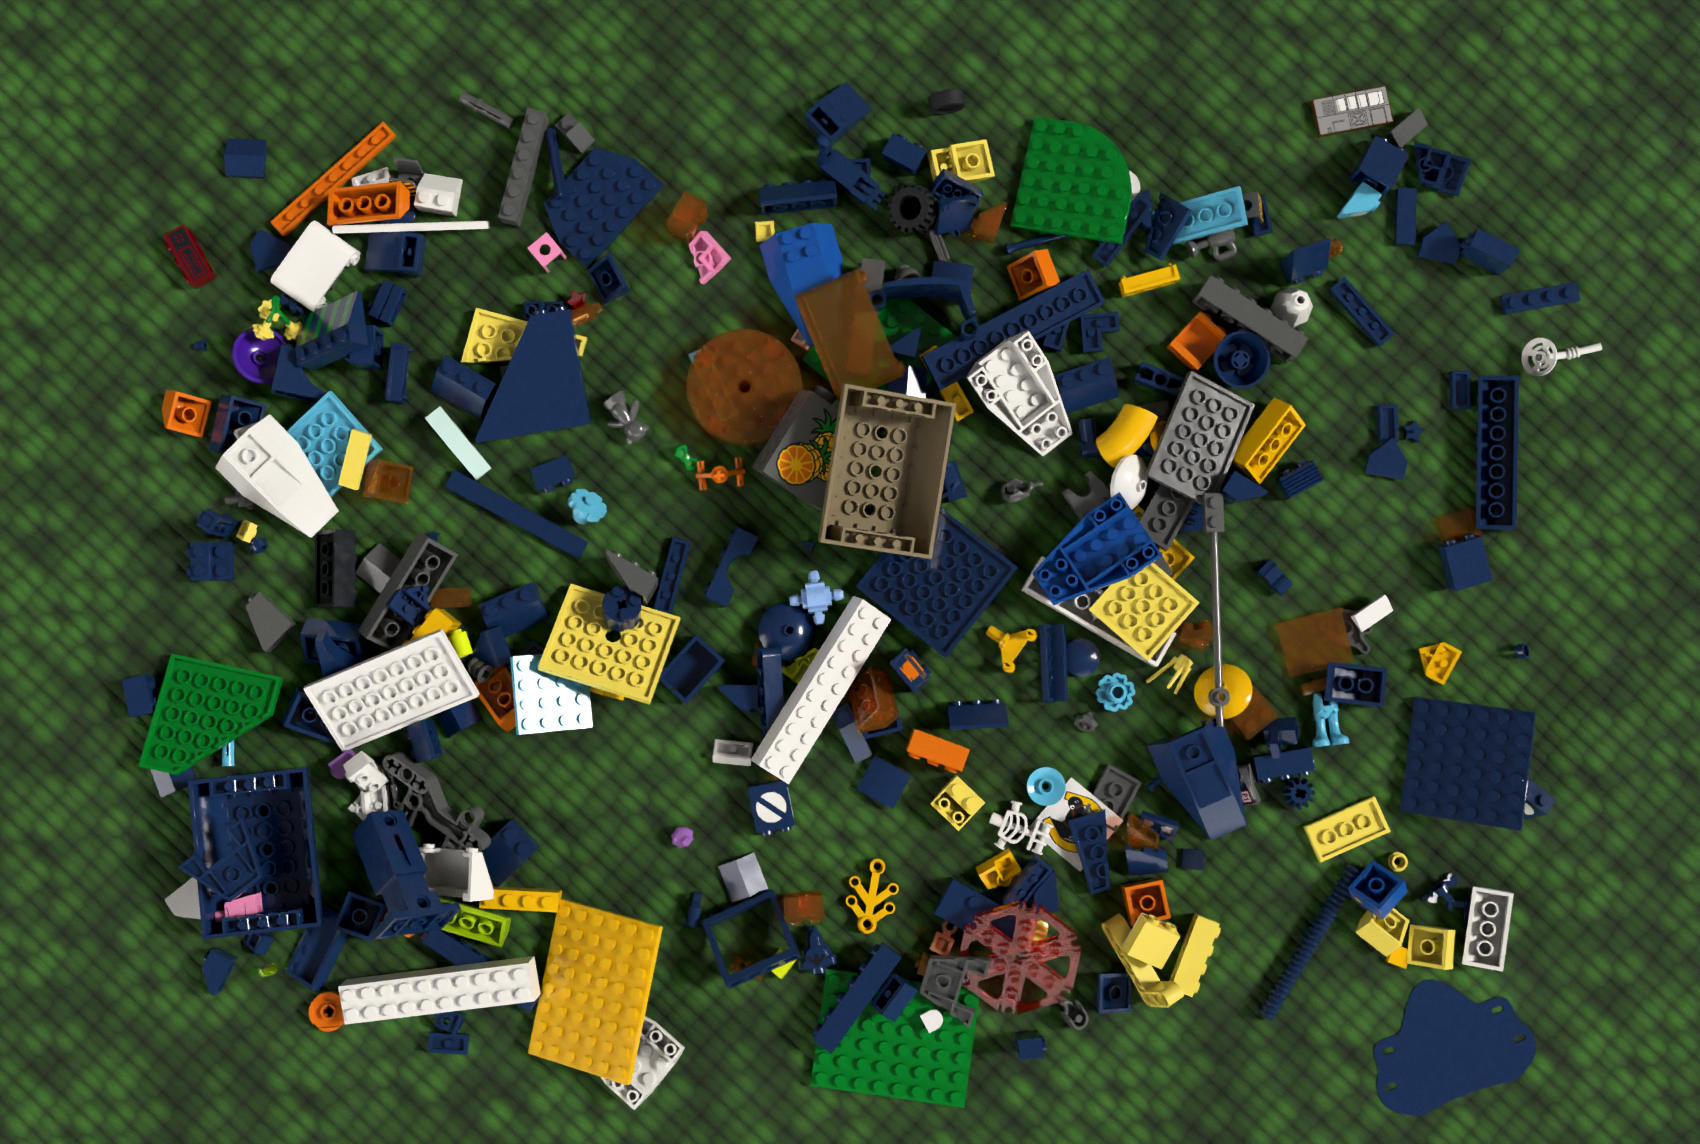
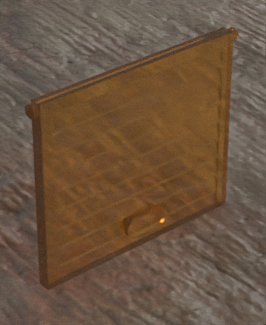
(1314, 641)

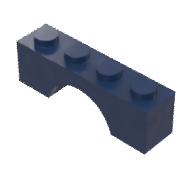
(741, 544)

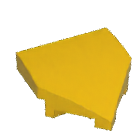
(1439, 661)

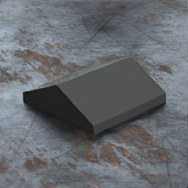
(378, 567)

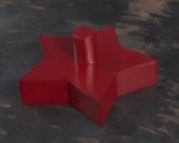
(576, 299)

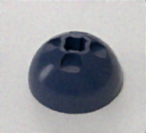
(1251, 361)

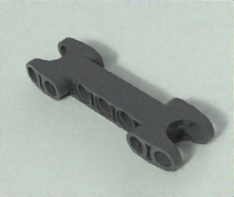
(1097, 495)

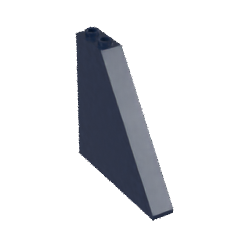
(542, 382)

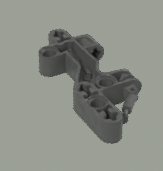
(460, 828)

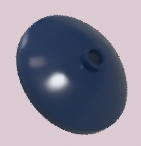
(773, 630)

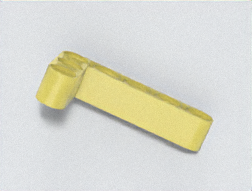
(1152, 990)

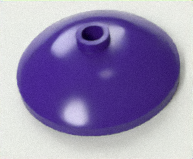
(244, 355)

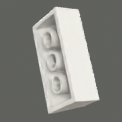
(1487, 928)

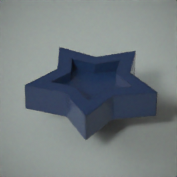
(1413, 431)

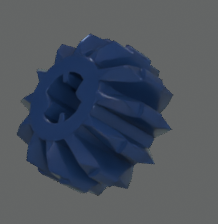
(1305, 795)

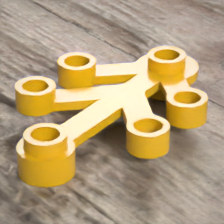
(871, 899)

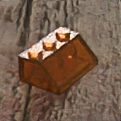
(873, 700)

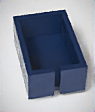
(691, 669)

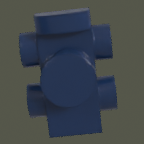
(291, 304)

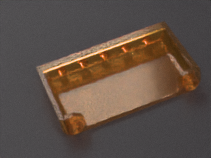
(848, 333)

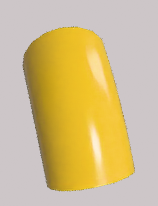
(1126, 433)

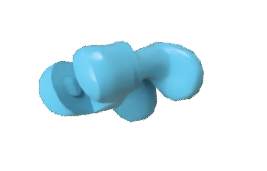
(1322, 712)

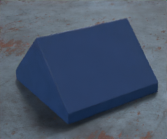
(608, 279)
(459, 718)

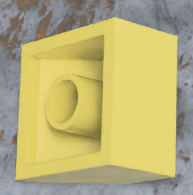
(1383, 934)
(1431, 946)

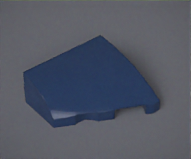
(1146, 861)

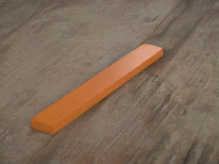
(333, 178)

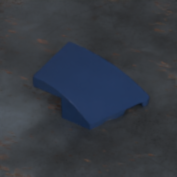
(1441, 169)

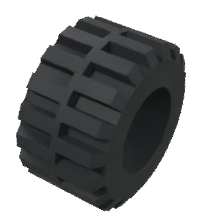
(899, 208)

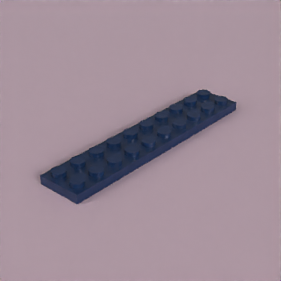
(1038, 316)

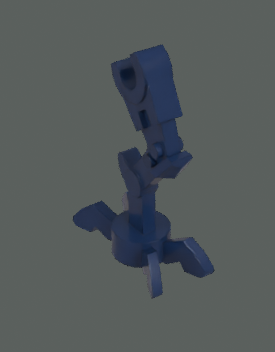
(1441, 889)

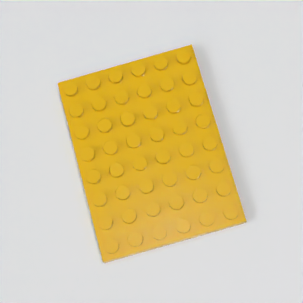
(595, 991)

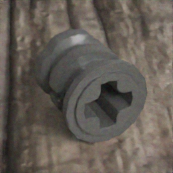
(480, 670)

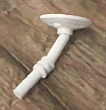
(1550, 358)

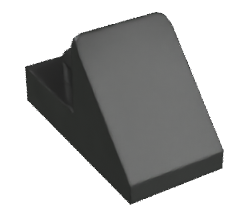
(575, 133)

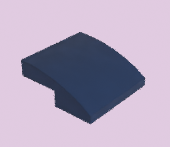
(953, 270)
(883, 782)

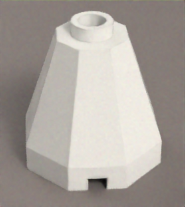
(1292, 306)

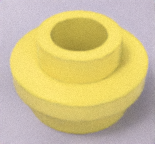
(1403, 861)

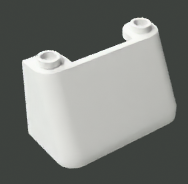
(314, 265)
(457, 873)

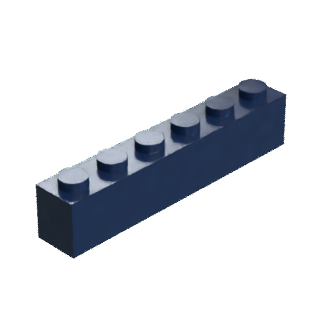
(856, 997)

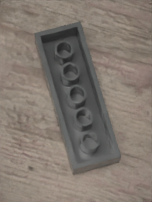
(1245, 315)
(423, 564)

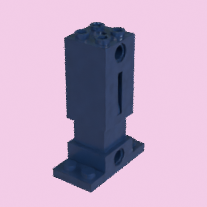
(397, 873)

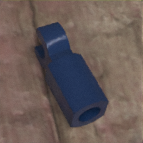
(694, 910)

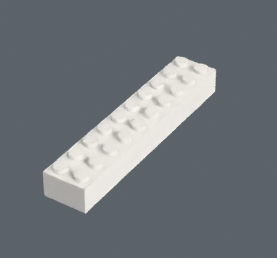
(821, 689)
(439, 990)

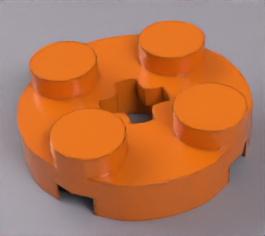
(320, 1018)

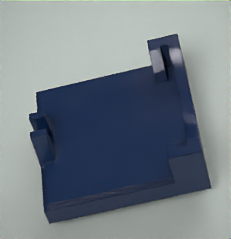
(955, 214)

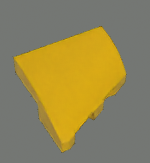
(999, 870)

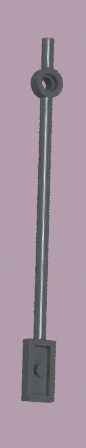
(1214, 523)

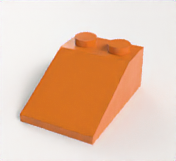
(498, 697)

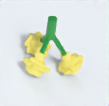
(270, 312)

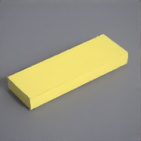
(355, 459)

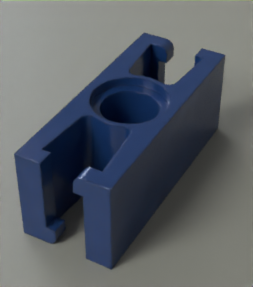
(1151, 384)

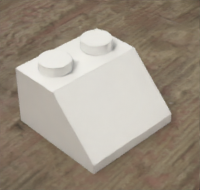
(438, 194)

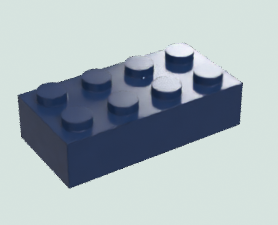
(951, 185)

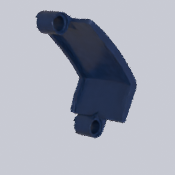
(931, 287)

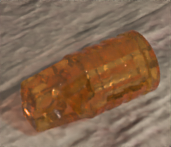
(585, 313)

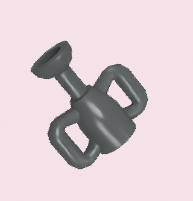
(1215, 240)

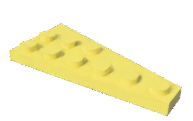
(496, 336)

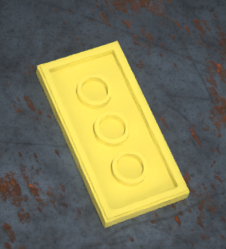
(1346, 829)

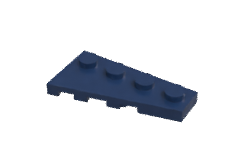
(1091, 843)

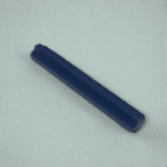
(555, 162)

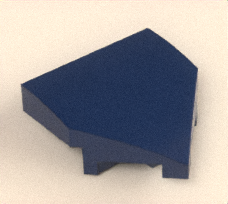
(1440, 245)
(268, 251)
(1387, 460)
(410, 603)
(493, 648)

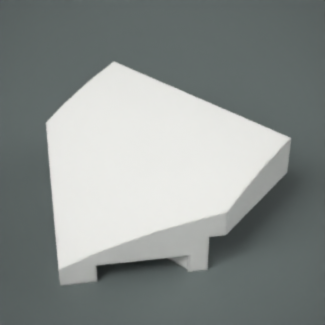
(368, 802)
(185, 900)

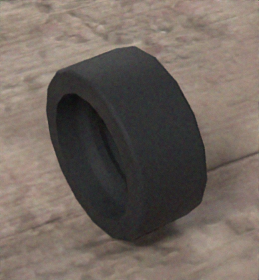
(946, 101)

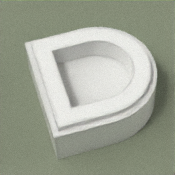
(932, 1019)

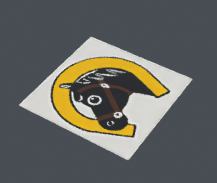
(1071, 806)

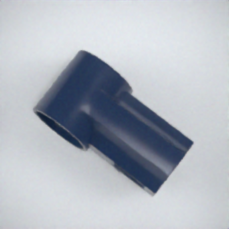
(1088, 437)

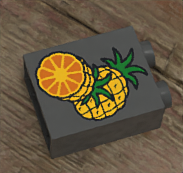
(802, 447)

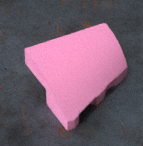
(708, 256)

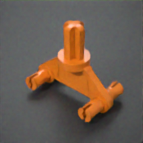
(720, 474)

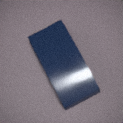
(532, 306)

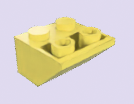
(957, 802)

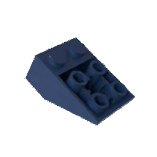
(837, 113)
(396, 252)

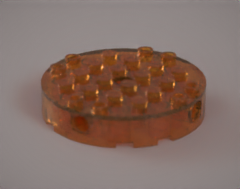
(736, 360)

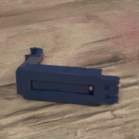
(848, 174)

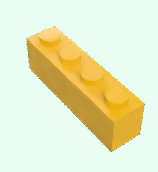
(523, 899)

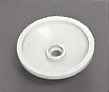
(1130, 479)

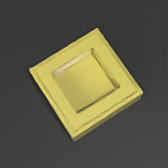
(764, 230)

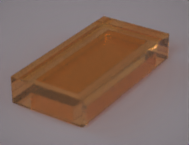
(451, 598)

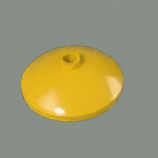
(1234, 681)

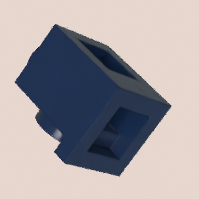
(456, 1021)

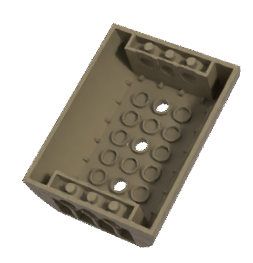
(909, 478)

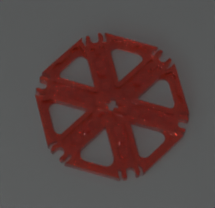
(1032, 956)

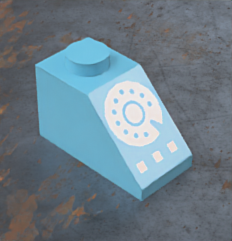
(1361, 202)

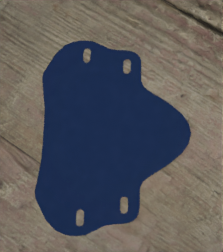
(1450, 1049)

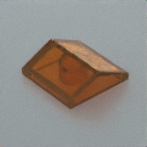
(1457, 524)

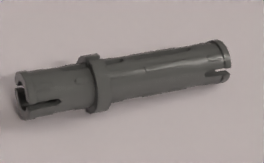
(480, 106)

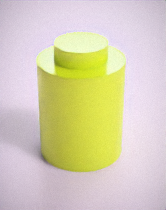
(460, 643)

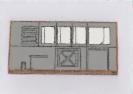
(1352, 111)

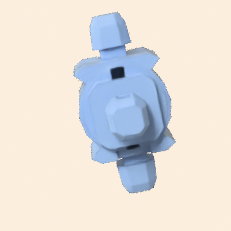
(816, 597)

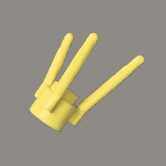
(1181, 665)

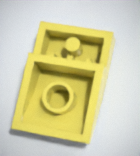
(967, 160)

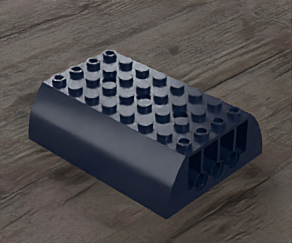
(289, 830)

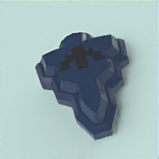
(815, 953)

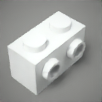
(365, 772)

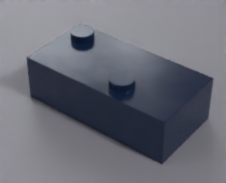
(962, 902)

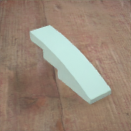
(458, 443)

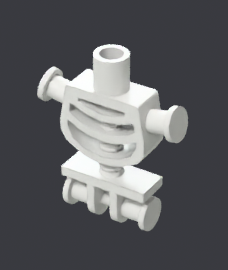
(1002, 822)

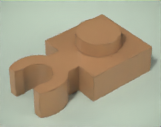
(942, 942)

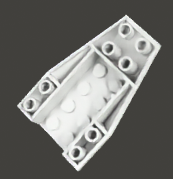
(1022, 392)
(278, 477)
(654, 1059)

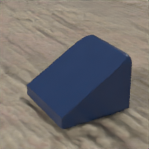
(1192, 859)
(259, 942)

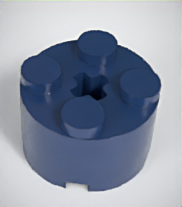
(621, 609)

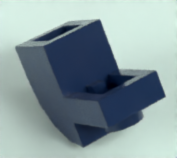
(1281, 732)

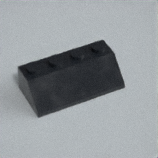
(335, 569)

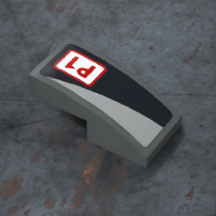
(1248, 790)

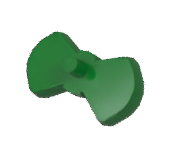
(681, 452)

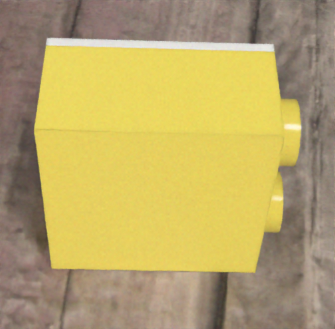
(1151, 940)

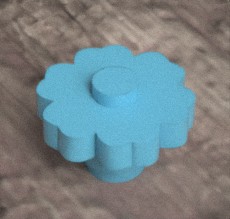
(586, 506)
(1115, 692)

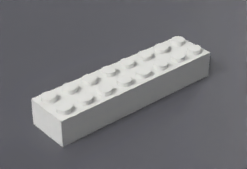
(1078, 611)

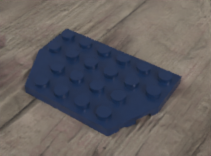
(600, 203)

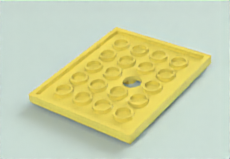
(584, 655)

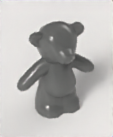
(626, 416)

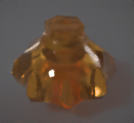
(1335, 247)

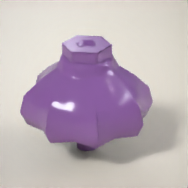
(682, 836)

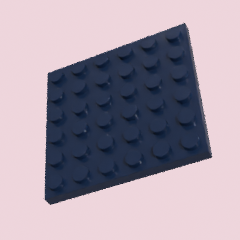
(941, 594)
(1468, 762)

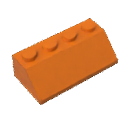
(367, 203)

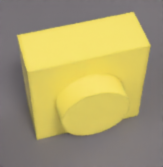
(247, 531)

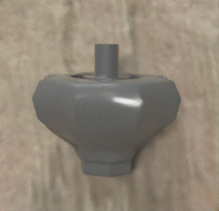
(1085, 722)

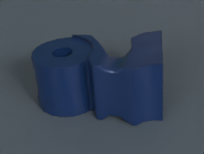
(1275, 578)

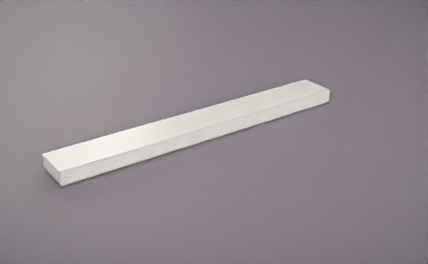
(396, 227)

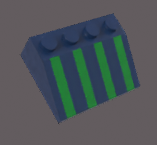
(332, 332)

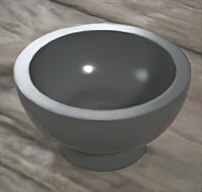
(905, 272)

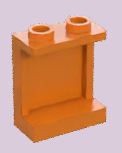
(1197, 341)

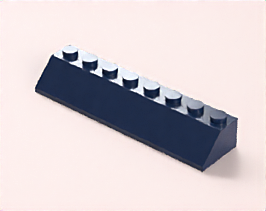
(1497, 453)

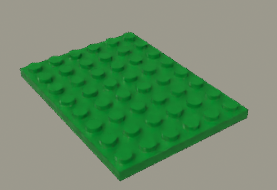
(901, 1055)

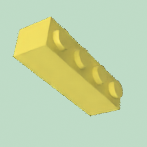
(1194, 953)

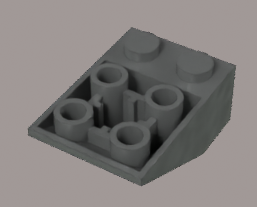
(632, 576)

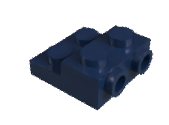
(211, 561)

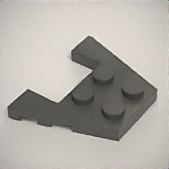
(944, 981)

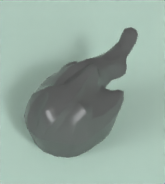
(1014, 490)
(1074, 1014)

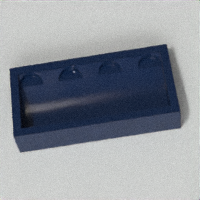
(317, 951)

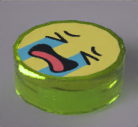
(267, 970)

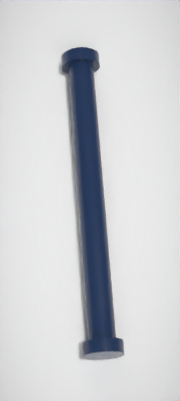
(1032, 242)

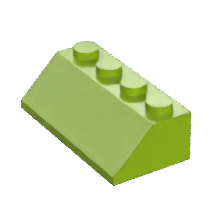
(478, 924)

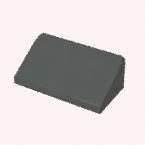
(1408, 128)

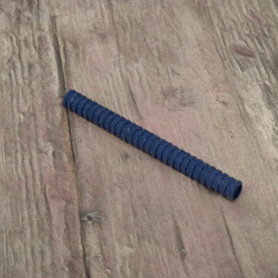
(1309, 943)

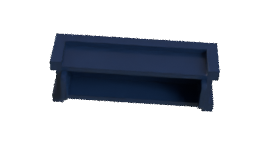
(397, 373)
(217, 523)
(1027, 881)

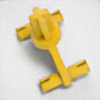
(1010, 644)

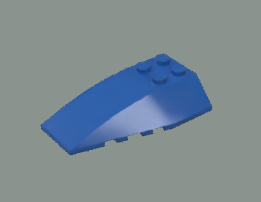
(799, 262)

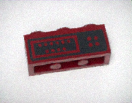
(189, 256)

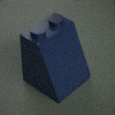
(1379, 165)

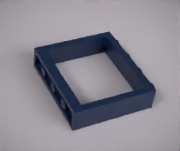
(763, 966)

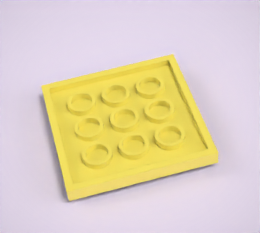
(1144, 609)

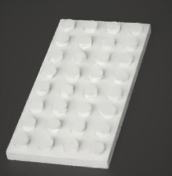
(391, 690)

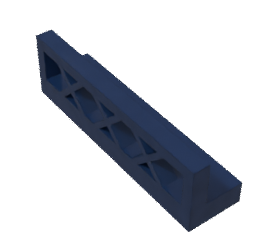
(1053, 663)

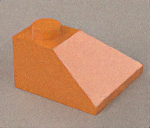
(185, 413)

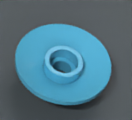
(1053, 793)

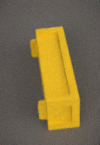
(1149, 280)

